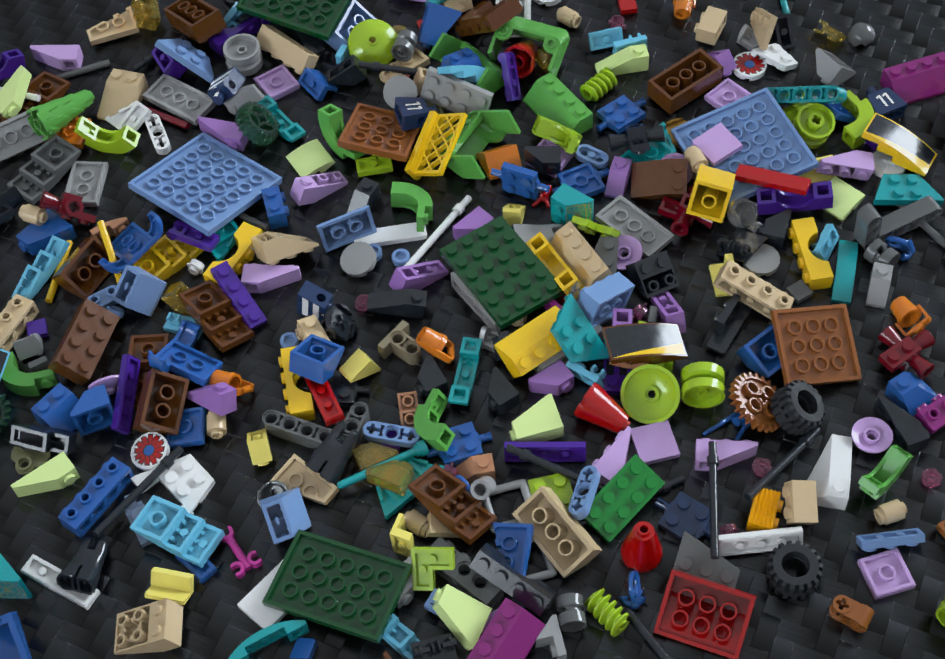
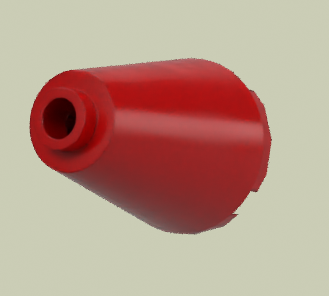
(525, 57)
(602, 410)
(642, 548)

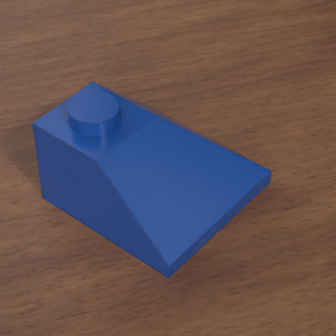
(909, 392)

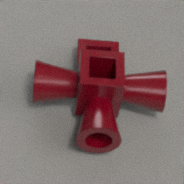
(67, 206)
(677, 211)
(906, 351)

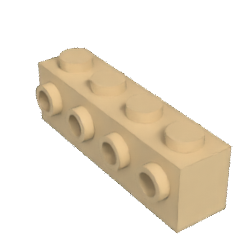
(286, 49)
(753, 290)
(14, 319)

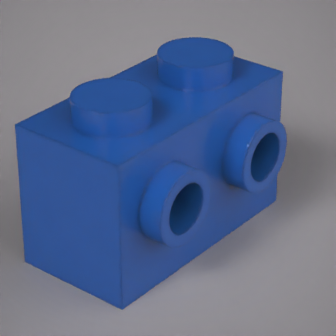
(275, 209)

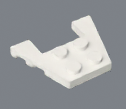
(184, 480)

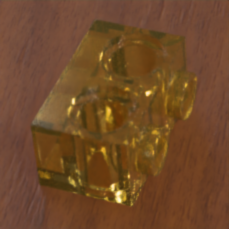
(146, 13)

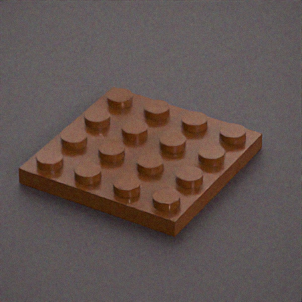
(377, 133)
(816, 344)

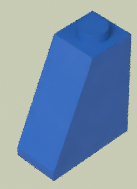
(436, 20)
(37, 237)

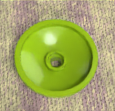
(379, 50)
(636, 396)

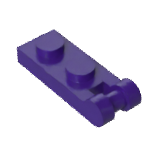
(510, 75)
(187, 234)

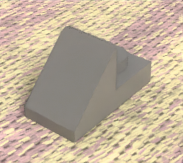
(552, 636)

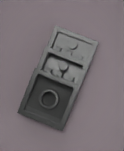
(45, 168)

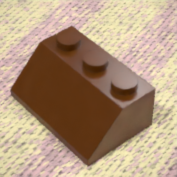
(81, 271)
(161, 403)

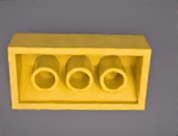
(529, 344)

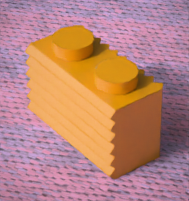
(764, 510)

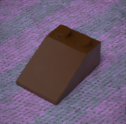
(659, 179)

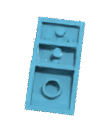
(177, 531)

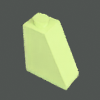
(538, 423)
(461, 614)

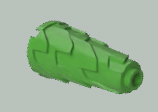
(56, 114)

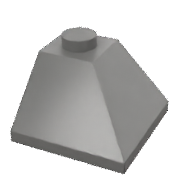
(831, 68)

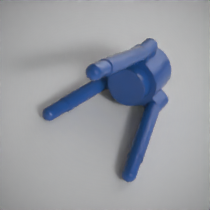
(734, 417)

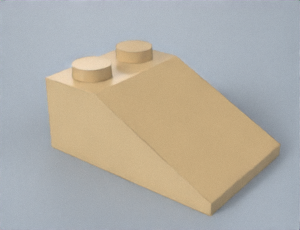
(120, 91)

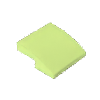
(310, 158)
(844, 199)

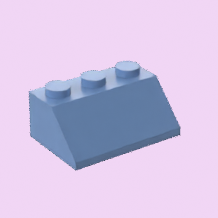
(352, 16)
(346, 228)
(604, 295)

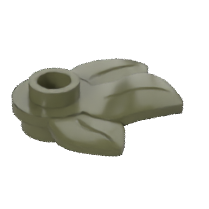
(28, 457)

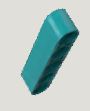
(810, 96)

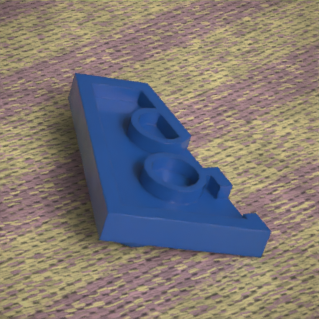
(515, 543)

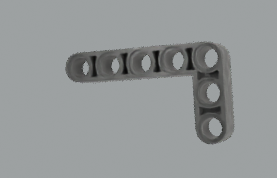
(871, 225)
(318, 433)

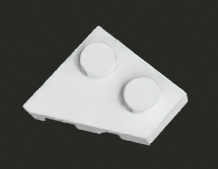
(777, 57)
(133, 116)

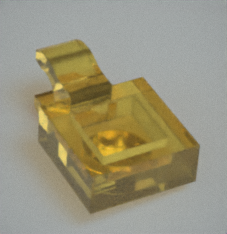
(833, 34)

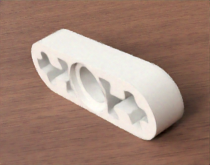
(156, 140)

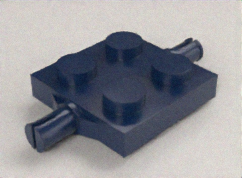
(686, 515)

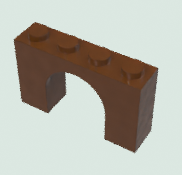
(486, 17)

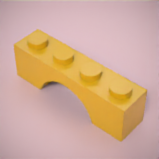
(244, 253)
(553, 262)
(816, 272)
(299, 402)

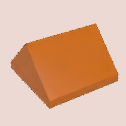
(497, 156)

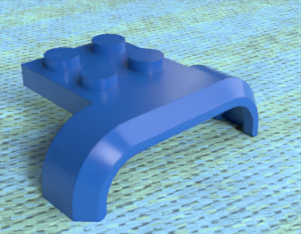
(133, 244)
(182, 359)

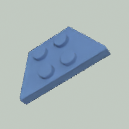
(188, 56)

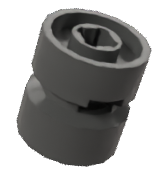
(404, 45)
(880, 253)
(571, 613)

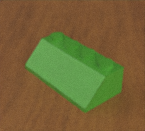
(556, 102)

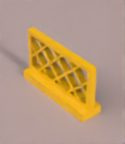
(428, 141)

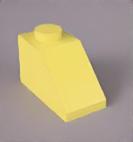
(259, 447)

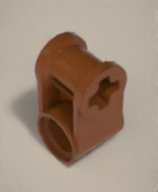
(853, 613)

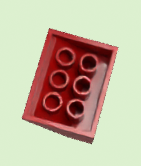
(705, 614)

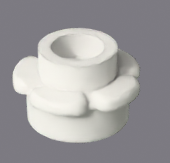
(195, 267)

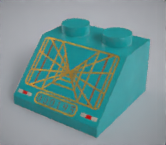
(570, 202)
(11, 584)

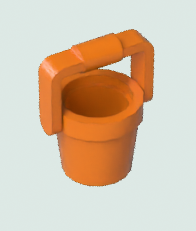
(683, 8)
(908, 315)
(434, 342)
(232, 379)

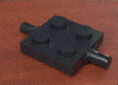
(343, 390)

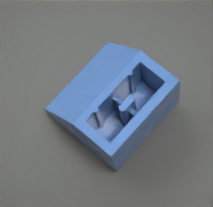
(138, 290)
(285, 514)

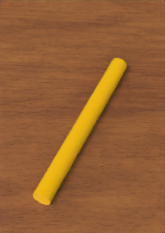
(108, 246)
(53, 286)

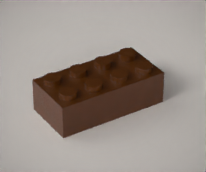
(195, 19)
(685, 81)
(83, 342)

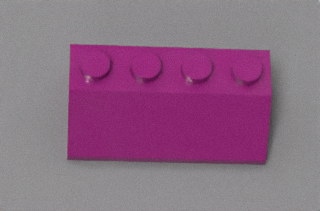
(916, 78)
(508, 634)

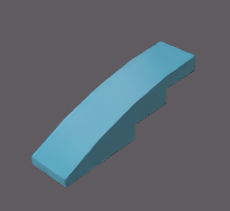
(470, 73)
(43, 267)
(399, 637)

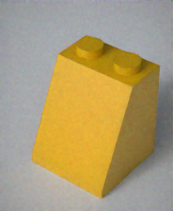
(711, 193)

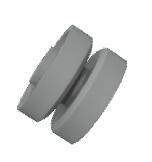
(243, 53)

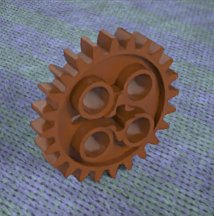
(753, 401)

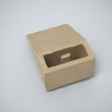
(274, 246)
(149, 628)

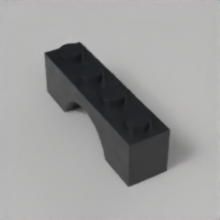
(529, 592)

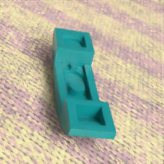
(288, 130)
(845, 272)
(466, 371)
(268, 635)

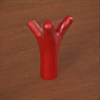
(544, 197)

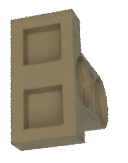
(402, 349)

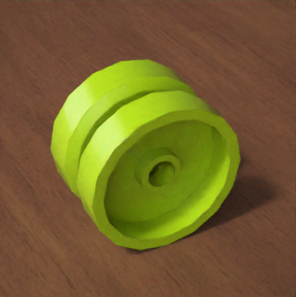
(814, 124)
(702, 385)

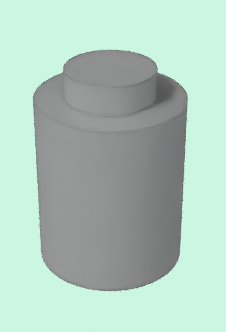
(483, 487)

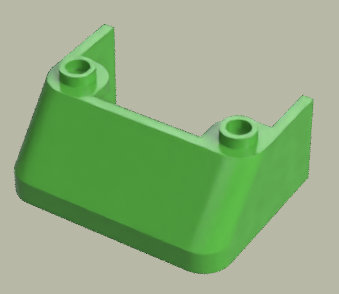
(554, 39)
(491, 77)
(478, 131)

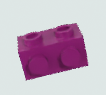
(932, 415)

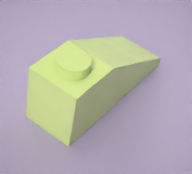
(626, 61)
(14, 93)
(48, 477)

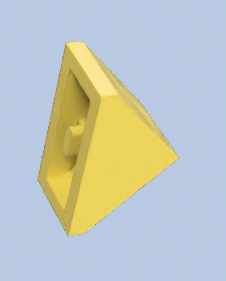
(514, 213)
(358, 366)

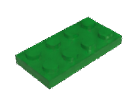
(623, 497)

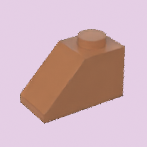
(476, 467)

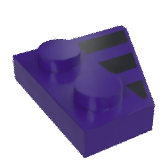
(614, 378)

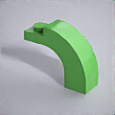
(332, 126)
(413, 198)
(26, 383)
(427, 423)
(886, 472)

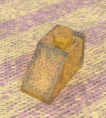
(172, 299)
(371, 454)
(391, 476)

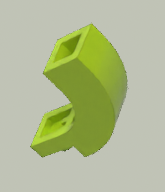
(863, 113)
(557, 133)
(105, 140)

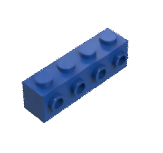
(96, 497)

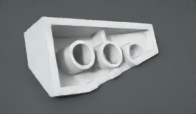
(833, 473)

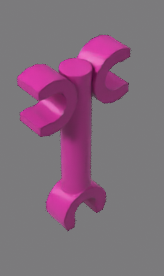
(244, 563)

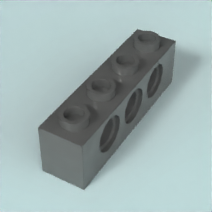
(467, 584)

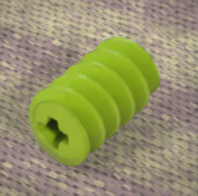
(598, 85)
(607, 613)

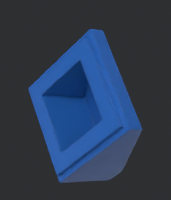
(304, 648)

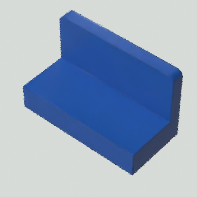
(316, 83)

